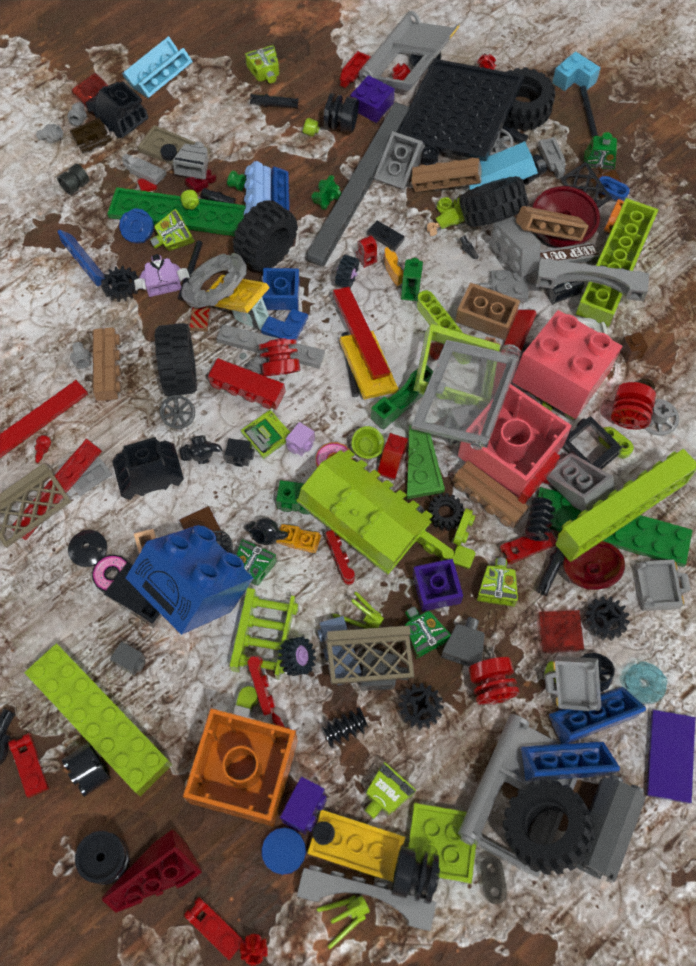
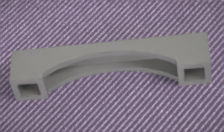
(630, 283)
(317, 885)

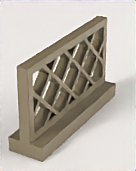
(20, 491)
(369, 636)

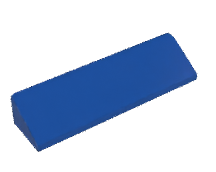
(280, 187)
(81, 257)

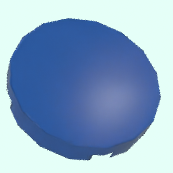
(136, 226)
(283, 851)

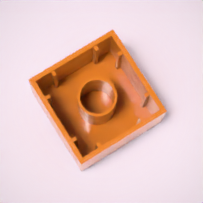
(241, 767)

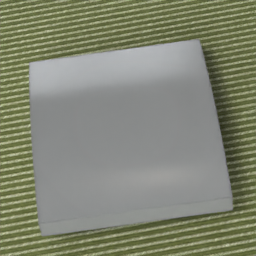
(91, 477)

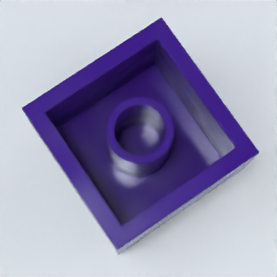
(374, 98)
(437, 585)
(303, 806)

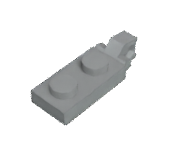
(553, 156)
(143, 169)

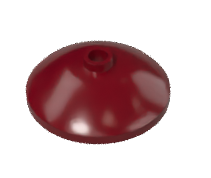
(596, 568)

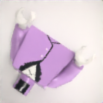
(160, 276)

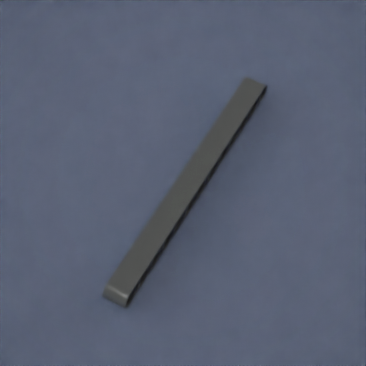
(355, 189)

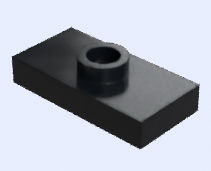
(386, 235)

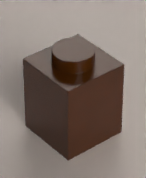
(633, 347)

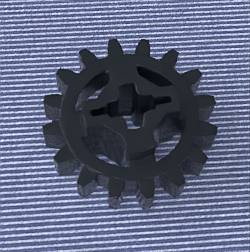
(120, 283)
(614, 614)
(413, 703)

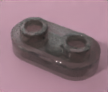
(493, 880)

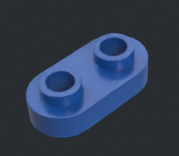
(615, 188)

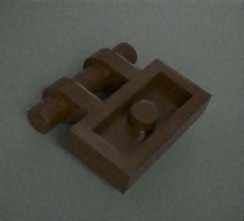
(88, 132)

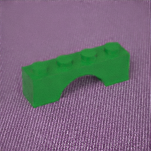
(390, 408)

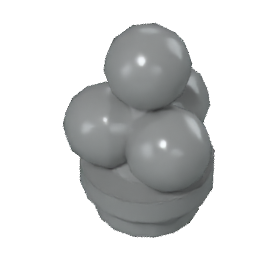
(77, 114)
(51, 132)
(80, 356)
(255, 364)

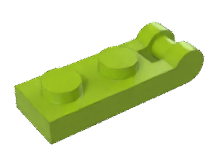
(433, 545)

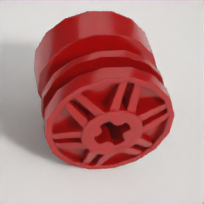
(279, 357)
(633, 405)
(492, 676)

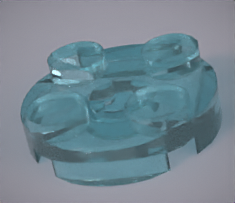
(656, 679)

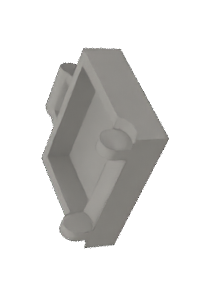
(660, 585)
(576, 683)

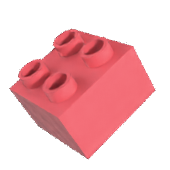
(566, 363)
(520, 442)

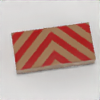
(200, 319)

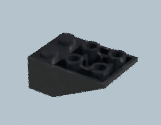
(129, 598)

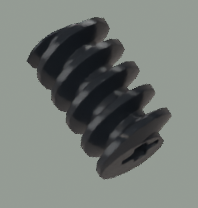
(539, 519)
(344, 727)

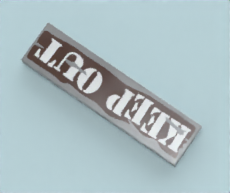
(573, 254)

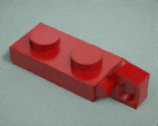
(351, 70)

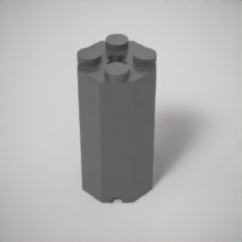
(614, 816)

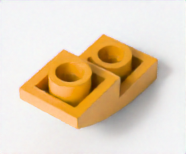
(391, 264)
(300, 539)

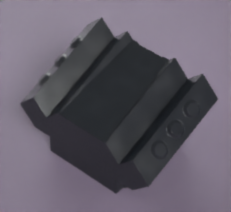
(118, 108)
(147, 467)

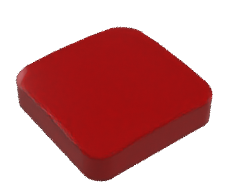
(145, 185)

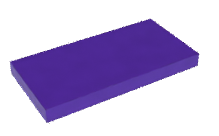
(671, 757)

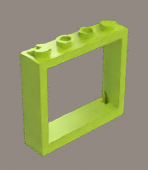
(440, 335)

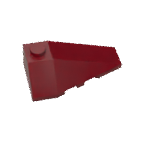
(161, 867)

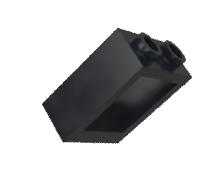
(604, 459)

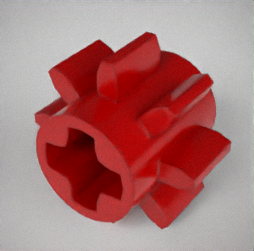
(486, 61)
(400, 71)
(253, 949)

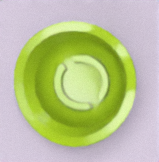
(367, 442)

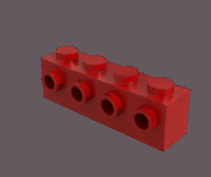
(246, 384)

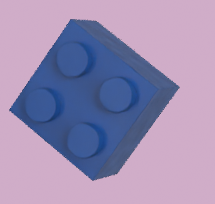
(283, 289)

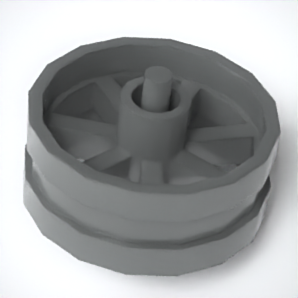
(177, 412)

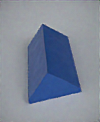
(615, 709)
(568, 761)

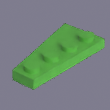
(423, 467)

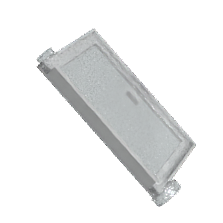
(466, 392)

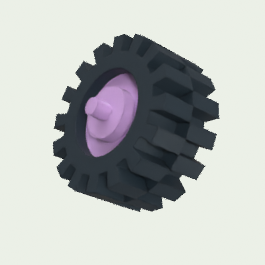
(347, 271)
(297, 656)

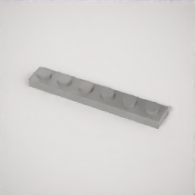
(250, 340)

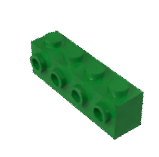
(287, 497)

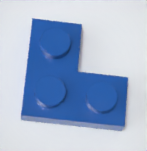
(289, 329)

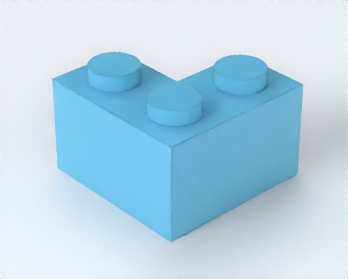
(576, 70)

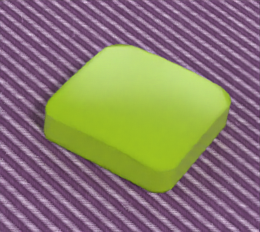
(463, 557)

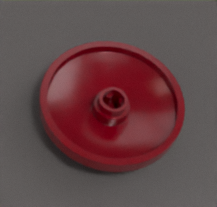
(570, 202)

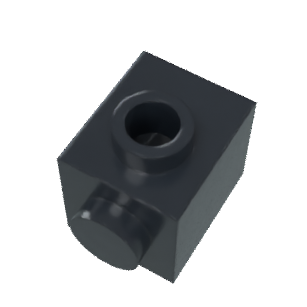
(239, 452)

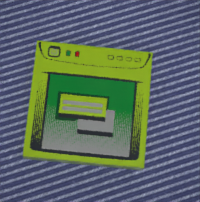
(266, 434)

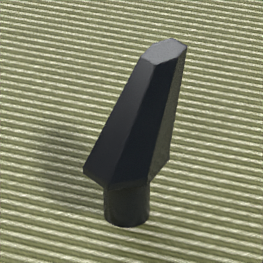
(468, 247)

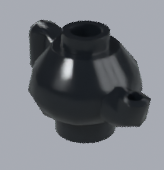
(199, 450)
(265, 531)

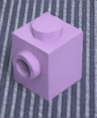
(300, 439)

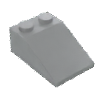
(398, 159)
(581, 482)

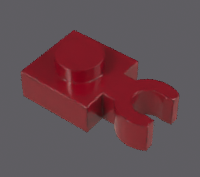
(198, 184)

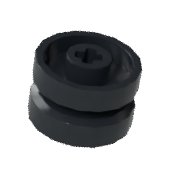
(89, 854)

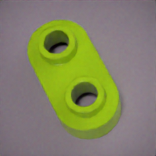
(622, 440)
(461, 534)

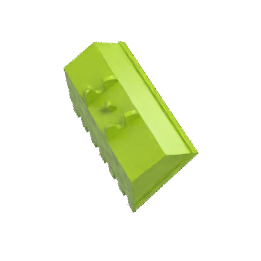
(363, 510)

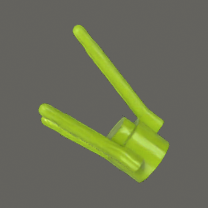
(373, 618)
(356, 909)

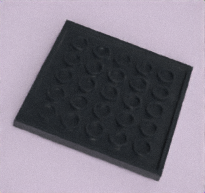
(461, 108)

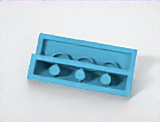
(157, 67)
(507, 163)

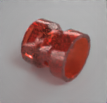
(435, 350)

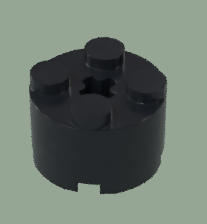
(86, 769)

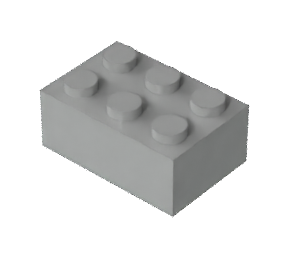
(516, 246)

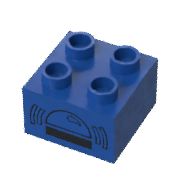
(189, 577)

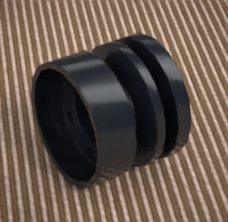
(339, 112)
(415, 874)

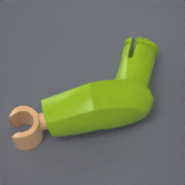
(450, 217)

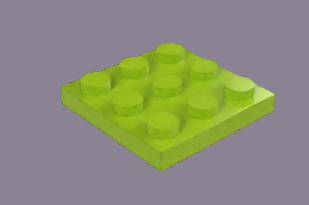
(437, 832)

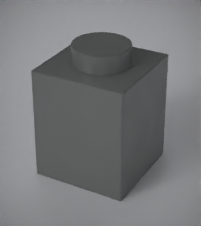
(128, 658)

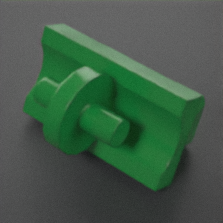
(328, 191)

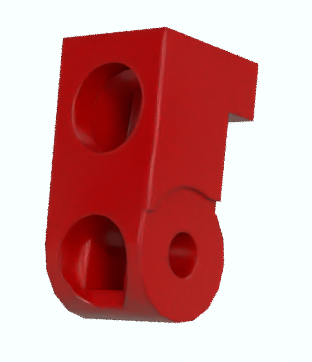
(367, 248)

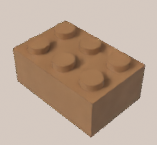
(487, 311)

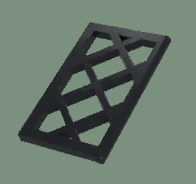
(600, 188)

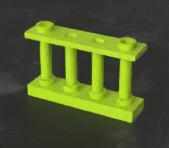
(248, 620)

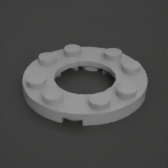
(200, 298)

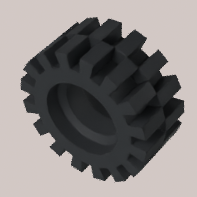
(451, 502)

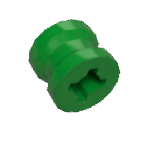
(236, 180)

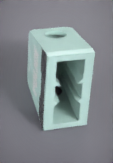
(255, 317)

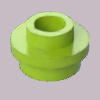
(445, 201)

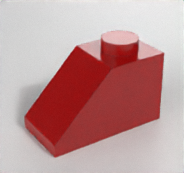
(392, 456)

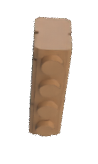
(446, 175)
(551, 223)
(106, 364)
(490, 494)

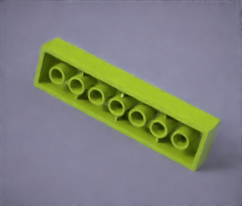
(619, 252)
(625, 505)
(98, 719)

